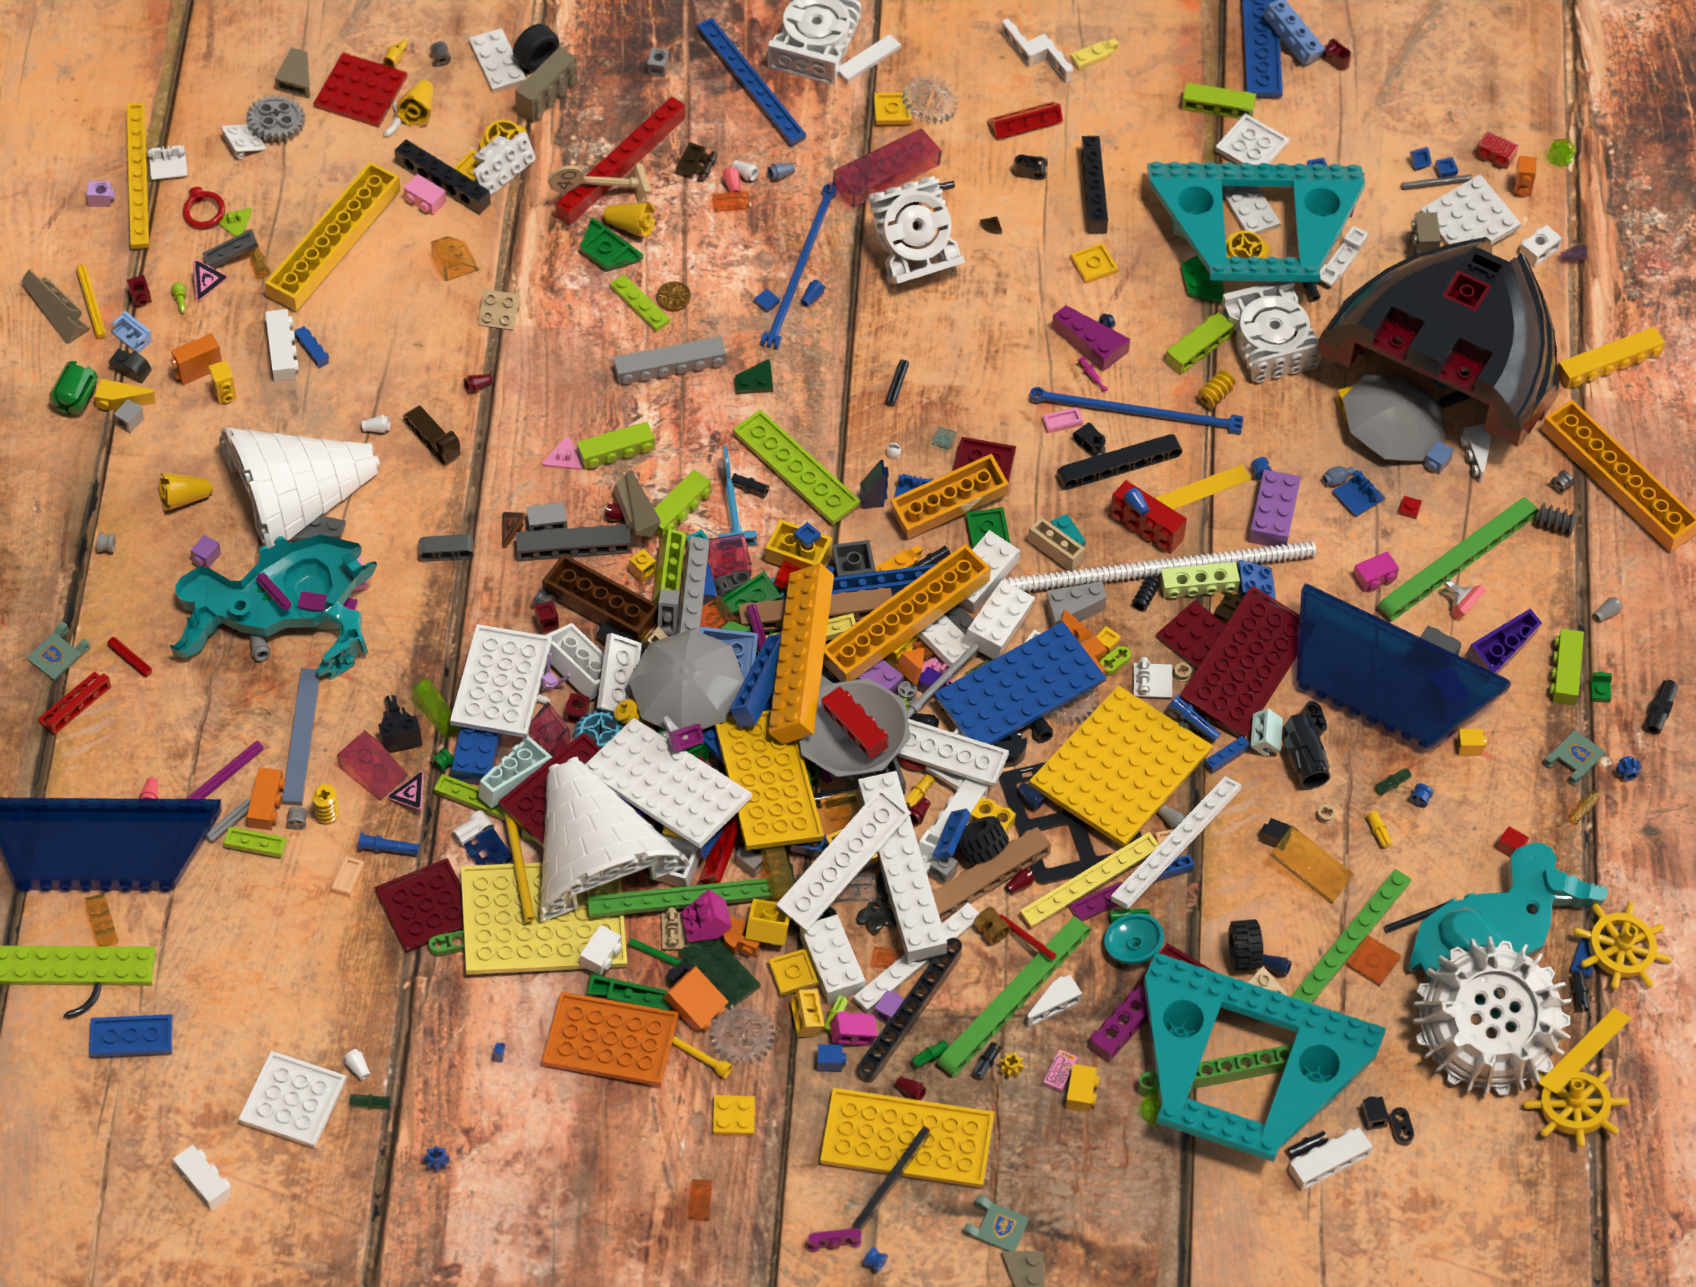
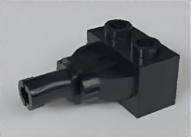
(398, 730)

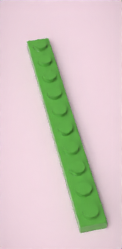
(675, 897)
(1352, 937)

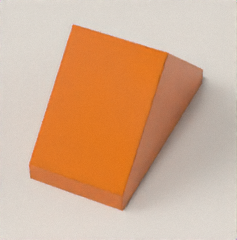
(911, 664)

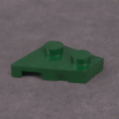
(755, 379)

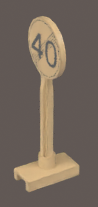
(570, 177)

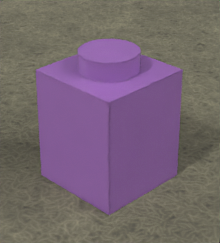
(205, 552)
(887, 1006)

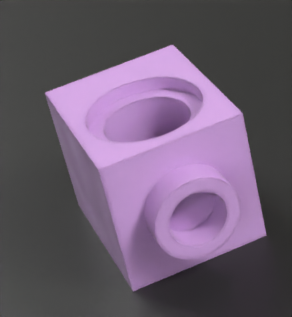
(100, 193)

